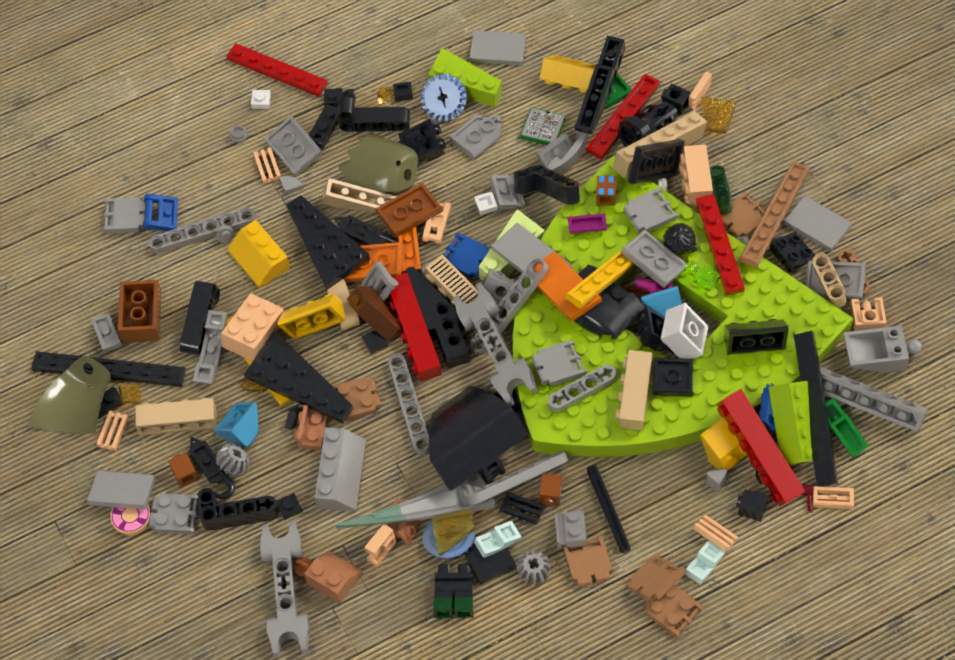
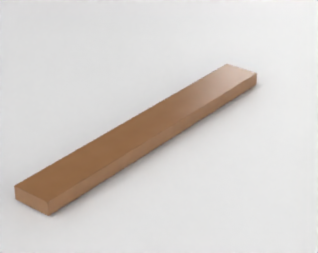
(774, 214)

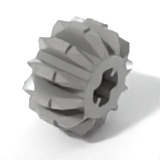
(232, 460)
(531, 561)

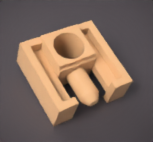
(860, 317)
(380, 545)

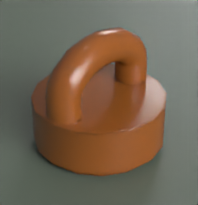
(301, 566)

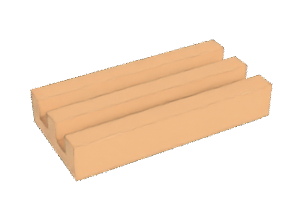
(700, 90)
(263, 154)
(124, 418)
(833, 501)
(715, 533)

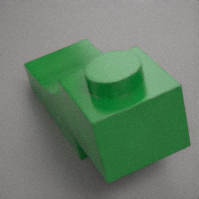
(844, 429)

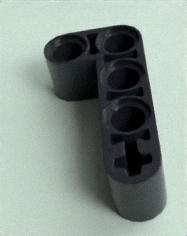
(371, 118)
(548, 183)
(202, 299)
(238, 509)

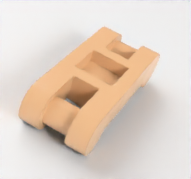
(437, 224)

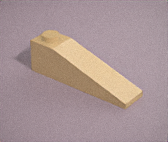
(353, 197)

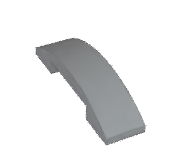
(572, 156)
(211, 349)

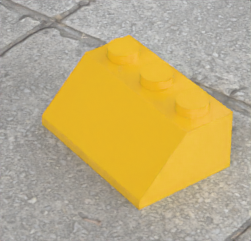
(566, 72)
(258, 254)
(312, 316)
(721, 446)

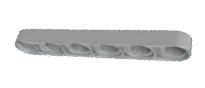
(201, 226)
(513, 308)
(406, 404)
(517, 478)

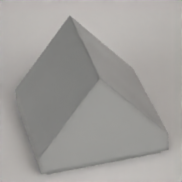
(716, 479)

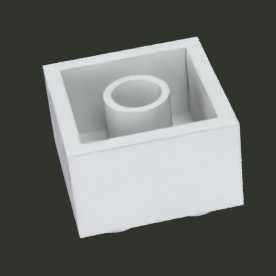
(684, 332)

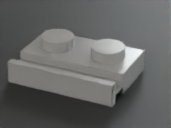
(505, 193)
(570, 529)

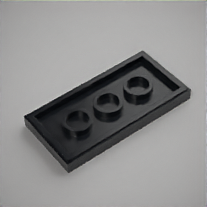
(656, 161)

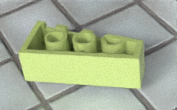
(493, 260)

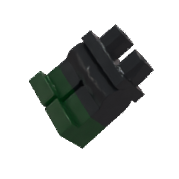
(452, 585)

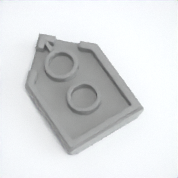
(477, 134)

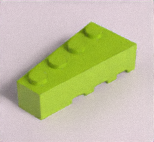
(478, 84)
(792, 420)

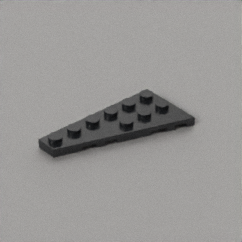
(328, 246)
(290, 375)

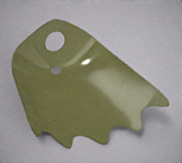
(375, 167)

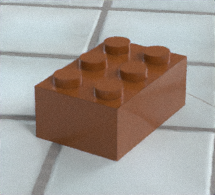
(139, 311)

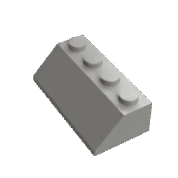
(340, 470)

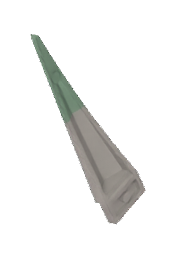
(428, 505)

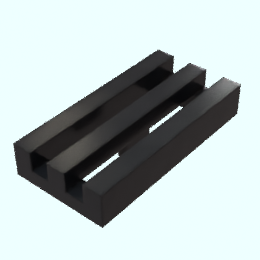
(509, 496)

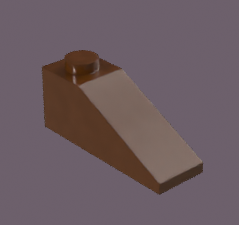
(373, 310)

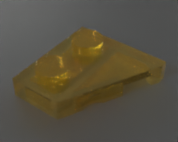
(717, 114)
(452, 529)

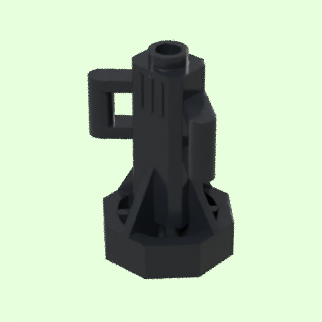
(646, 122)

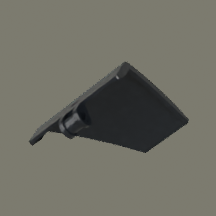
(471, 435)

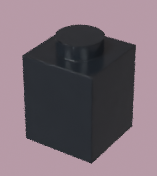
(752, 505)

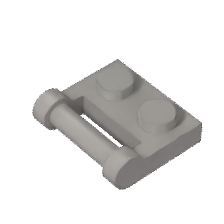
(377, 278)

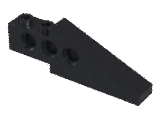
(601, 85)
(431, 305)

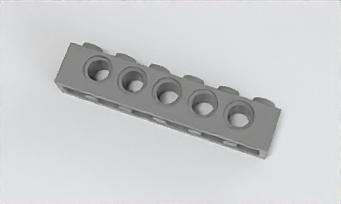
(872, 400)

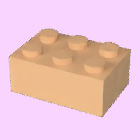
(695, 174)
(251, 327)

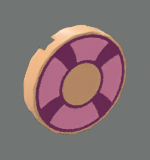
(130, 520)

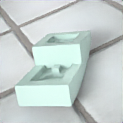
(499, 539)
(705, 562)

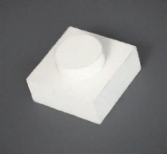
(261, 99)
(486, 203)

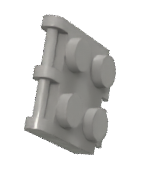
(648, 212)
(125, 215)
(557, 365)
(173, 513)

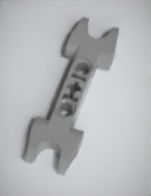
(509, 373)
(287, 623)

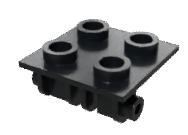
(791, 251)

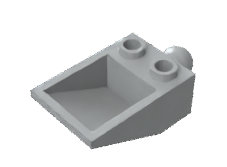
(878, 349)

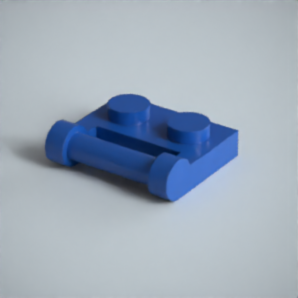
(166, 212)

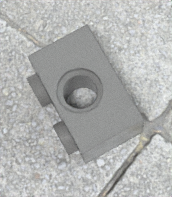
(495, 279)

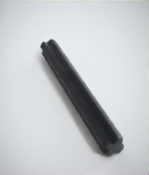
(608, 509)

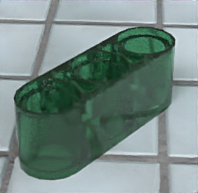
(721, 189)

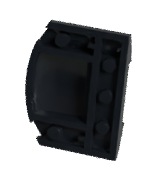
(614, 312)

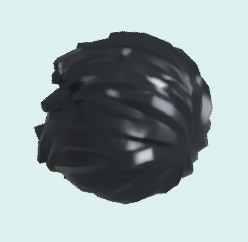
(680, 239)

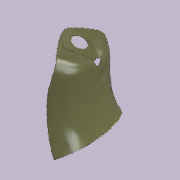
(68, 401)

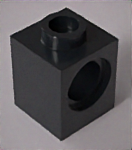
(676, 96)

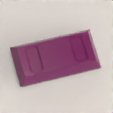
(587, 223)

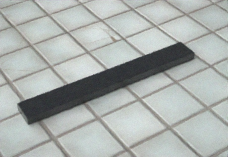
(118, 369)
(819, 426)

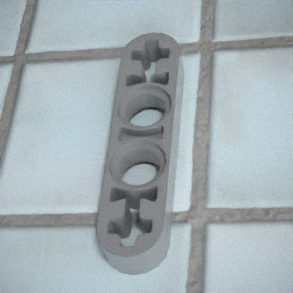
(580, 386)

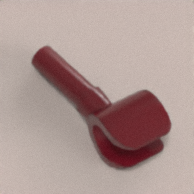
(808, 492)

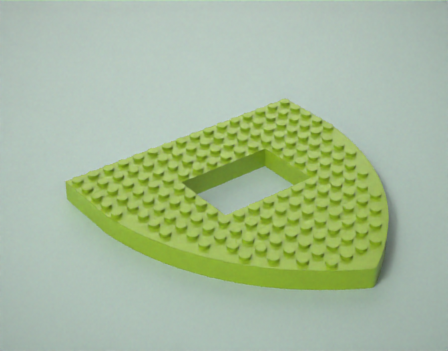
(669, 421)

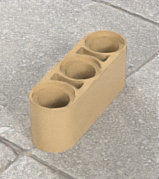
(828, 272)
(341, 291)

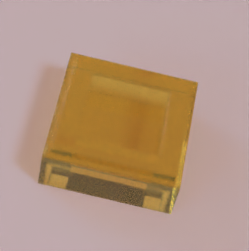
(130, 393)

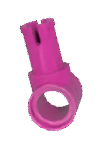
(650, 286)

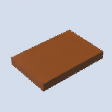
(409, 210)

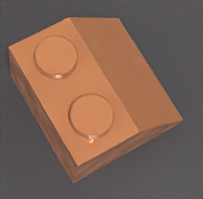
(332, 576)

